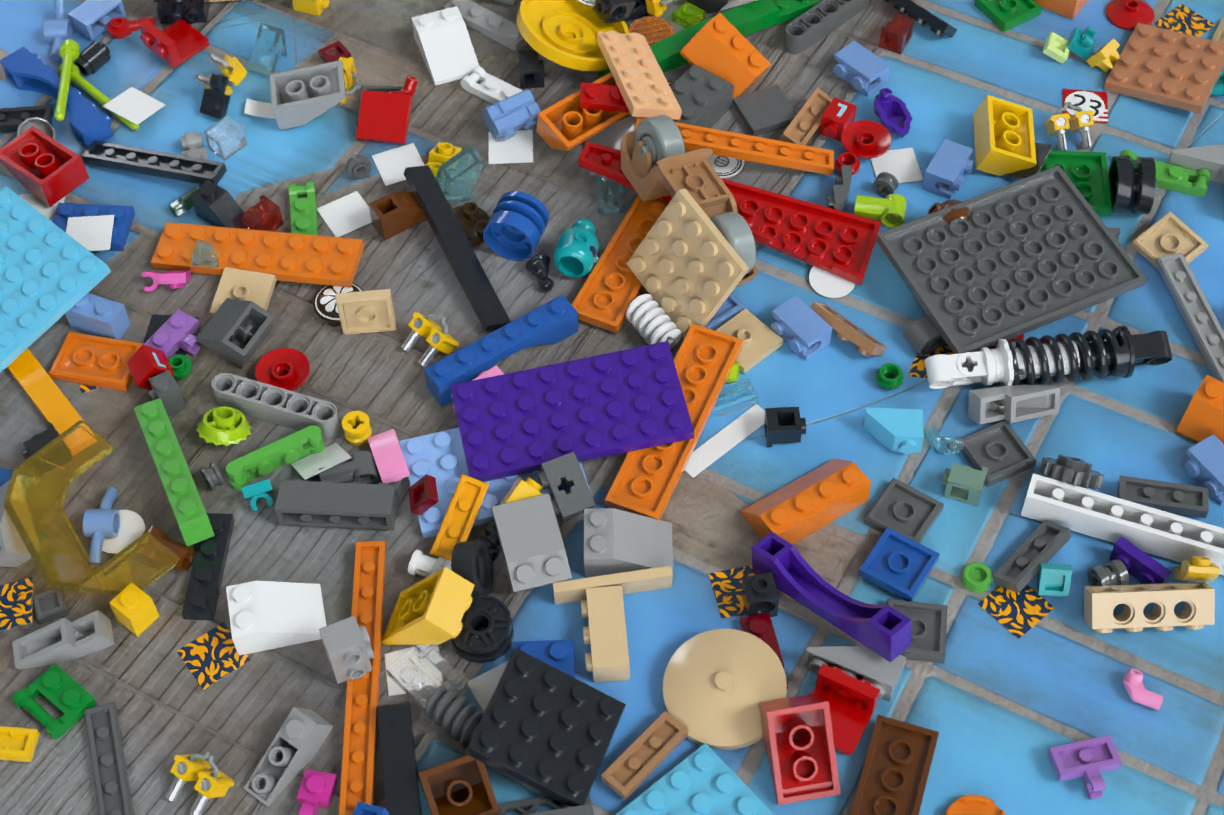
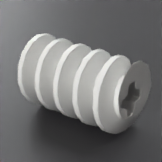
(652, 321)

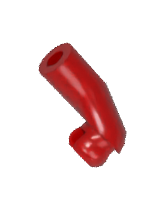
(409, 86)

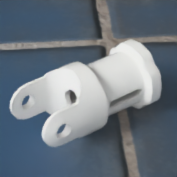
(426, 565)

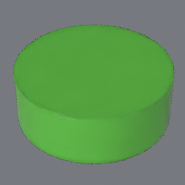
(976, 577)

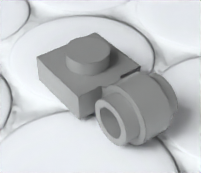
(194, 146)

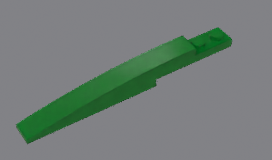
(745, 18)

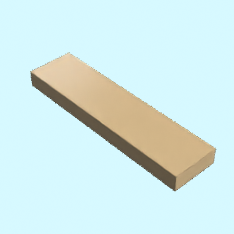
(631, 582)

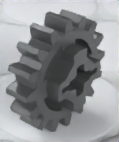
(1072, 471)

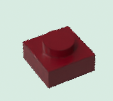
(334, 52)
(423, 495)

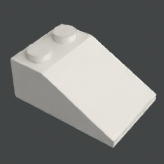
(444, 45)
(274, 614)

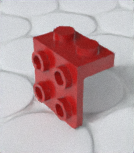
(173, 43)
(850, 705)

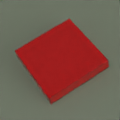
(384, 117)

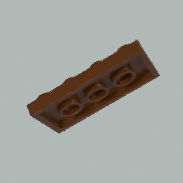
(895, 769)

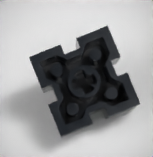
(174, 10)

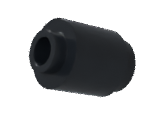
(93, 58)

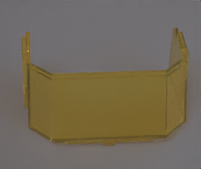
(36, 509)

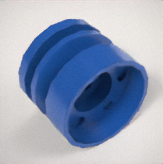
(516, 226)

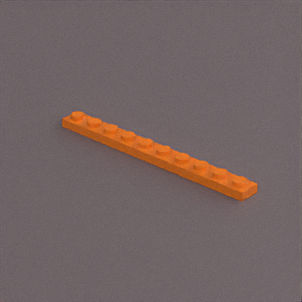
(363, 693)

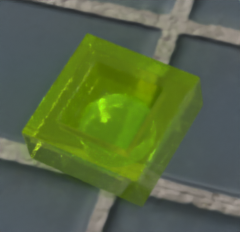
(688, 15)

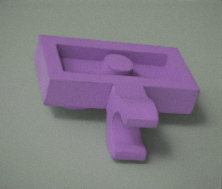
(176, 334)
(1086, 760)

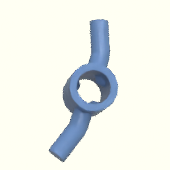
(58, 30)
(101, 524)

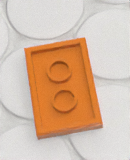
(94, 361)

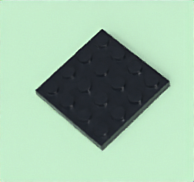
(546, 729)

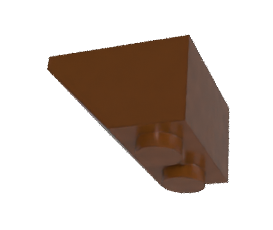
(458, 787)

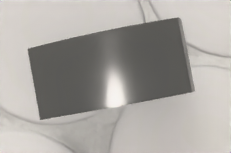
(841, 190)

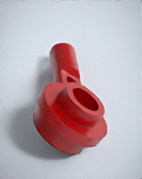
(121, 27)

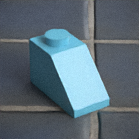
(896, 428)

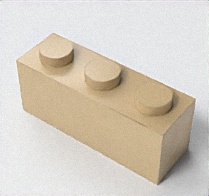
(606, 634)

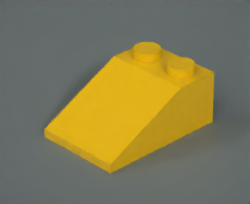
(429, 610)

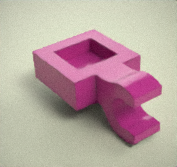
(174, 279)
(316, 791)

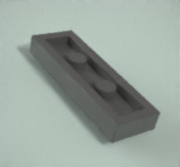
(1165, 496)
(1026, 560)

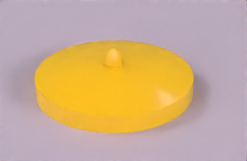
(565, 32)

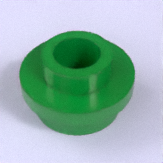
(181, 366)
(889, 371)

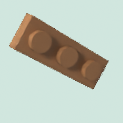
(807, 119)
(849, 331)
(644, 755)

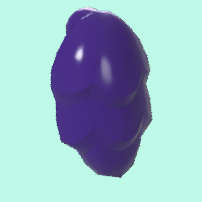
(892, 113)

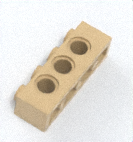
(1197, 610)

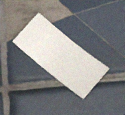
(259, 109)

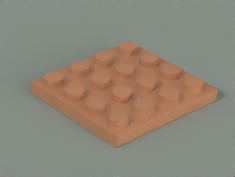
(1167, 68)

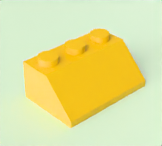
(1003, 137)

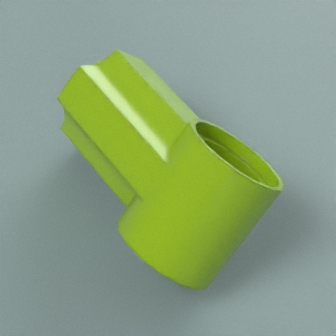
(888, 210)

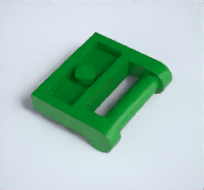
(62, 694)

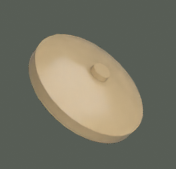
(718, 684)

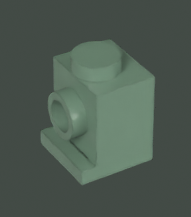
(964, 483)

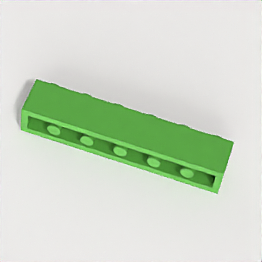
(174, 472)

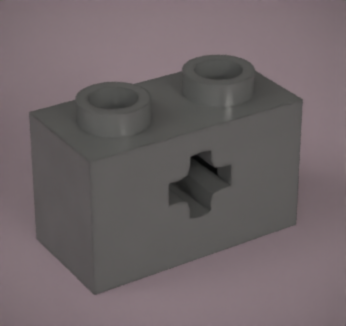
(566, 470)

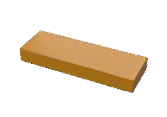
(459, 516)

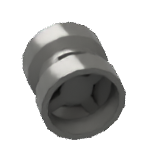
(1112, 574)

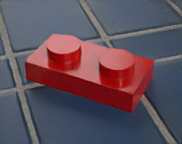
(601, 97)

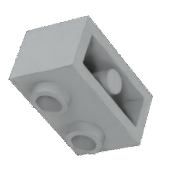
(347, 649)

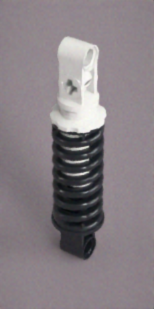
(1051, 357)

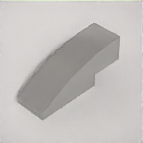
(1013, 403)
(63, 641)

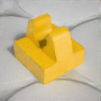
(1104, 56)

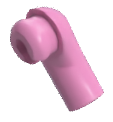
(1137, 691)

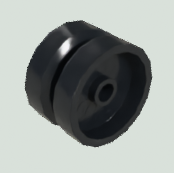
(1132, 184)

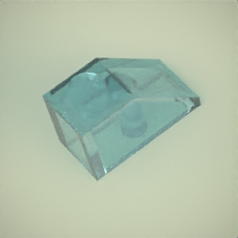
(460, 175)

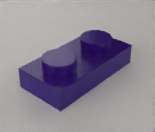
(1139, 564)

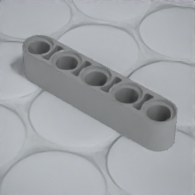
(275, 404)

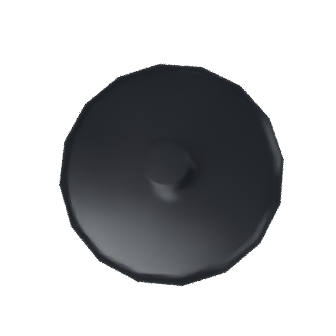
(539, 267)

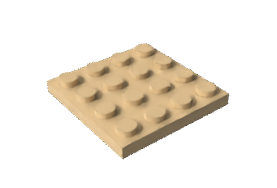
(687, 263)

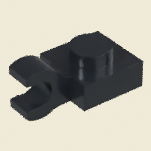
(214, 100)

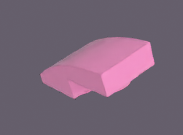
(388, 457)

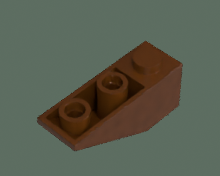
(396, 213)

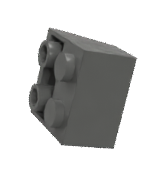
(237, 330)

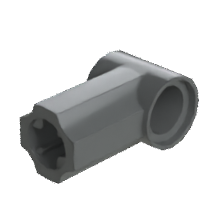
(358, 469)

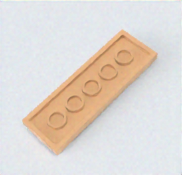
(638, 75)

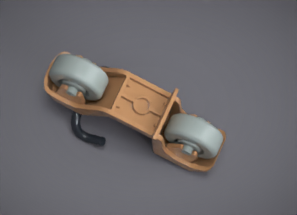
(659, 167)

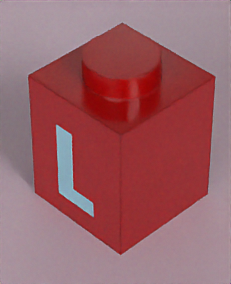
(837, 118)
(146, 364)

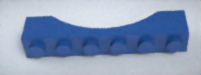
(31, 74)
(543, 325)

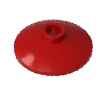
(1128, 13)
(866, 139)
(283, 362)

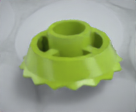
(224, 426)

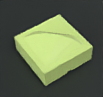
(1056, 47)

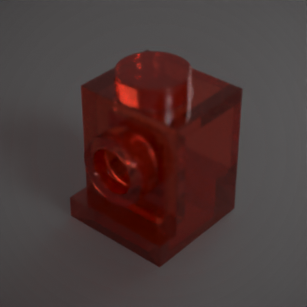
(896, 33)
(263, 216)

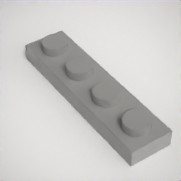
(489, 23)

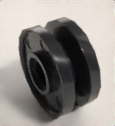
(491, 642)

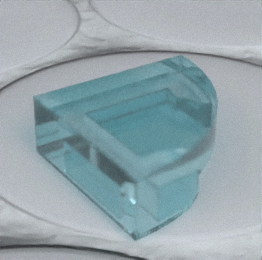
(204, 255)

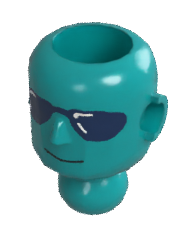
(577, 249)

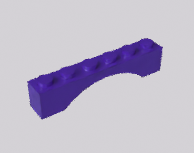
(872, 625)

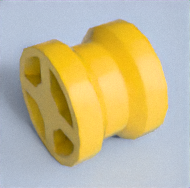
(356, 436)

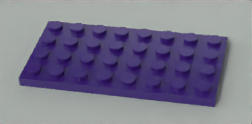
(575, 406)

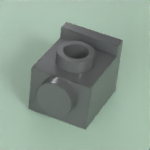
(167, 389)

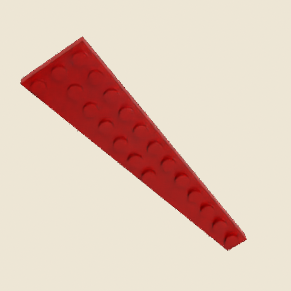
(795, 227)

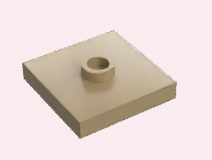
(1167, 238)
(244, 286)
(366, 311)
(757, 338)

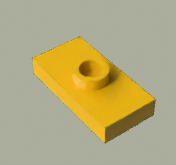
(18, 743)

